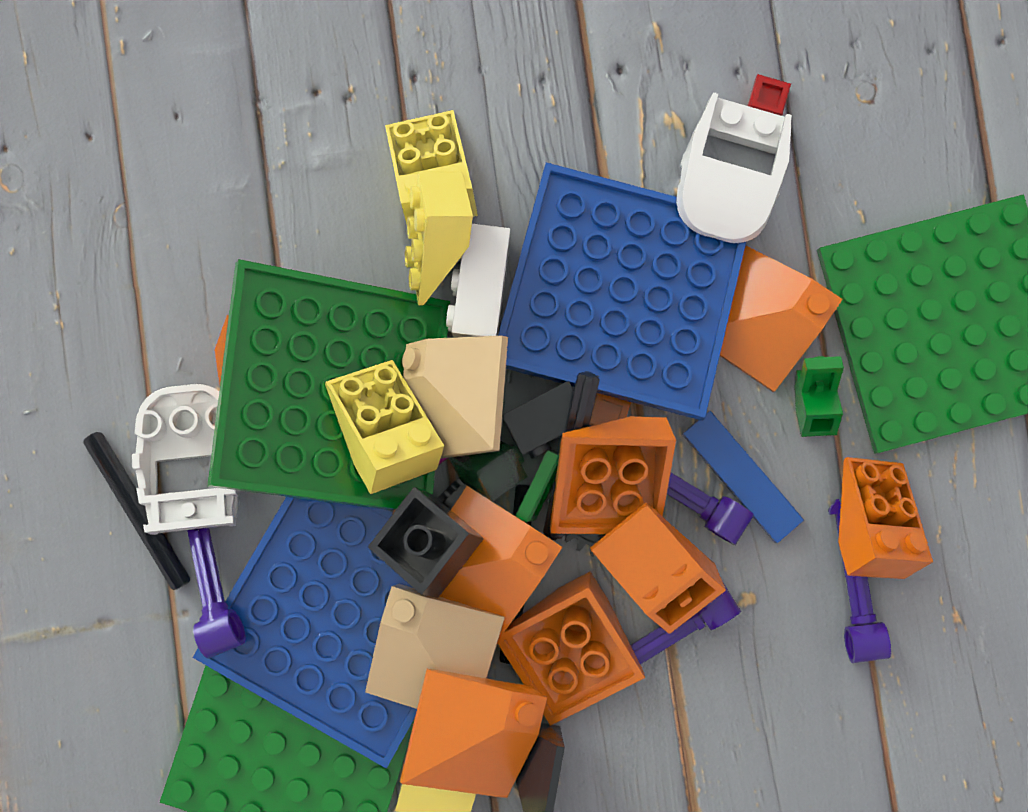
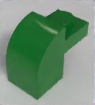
(817, 396)

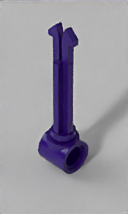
(724, 518)
(714, 614)
(218, 627)
(867, 638)

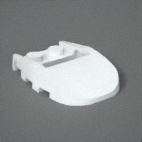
(724, 197)
(179, 426)

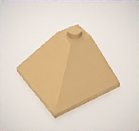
(460, 389)
(428, 634)

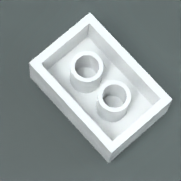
(480, 283)

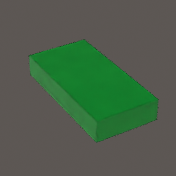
(539, 488)

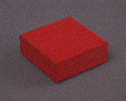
(769, 94)

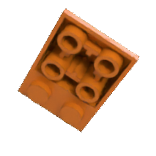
(880, 521)
(659, 568)

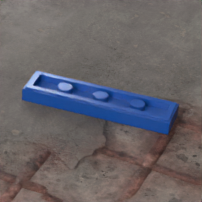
(743, 477)

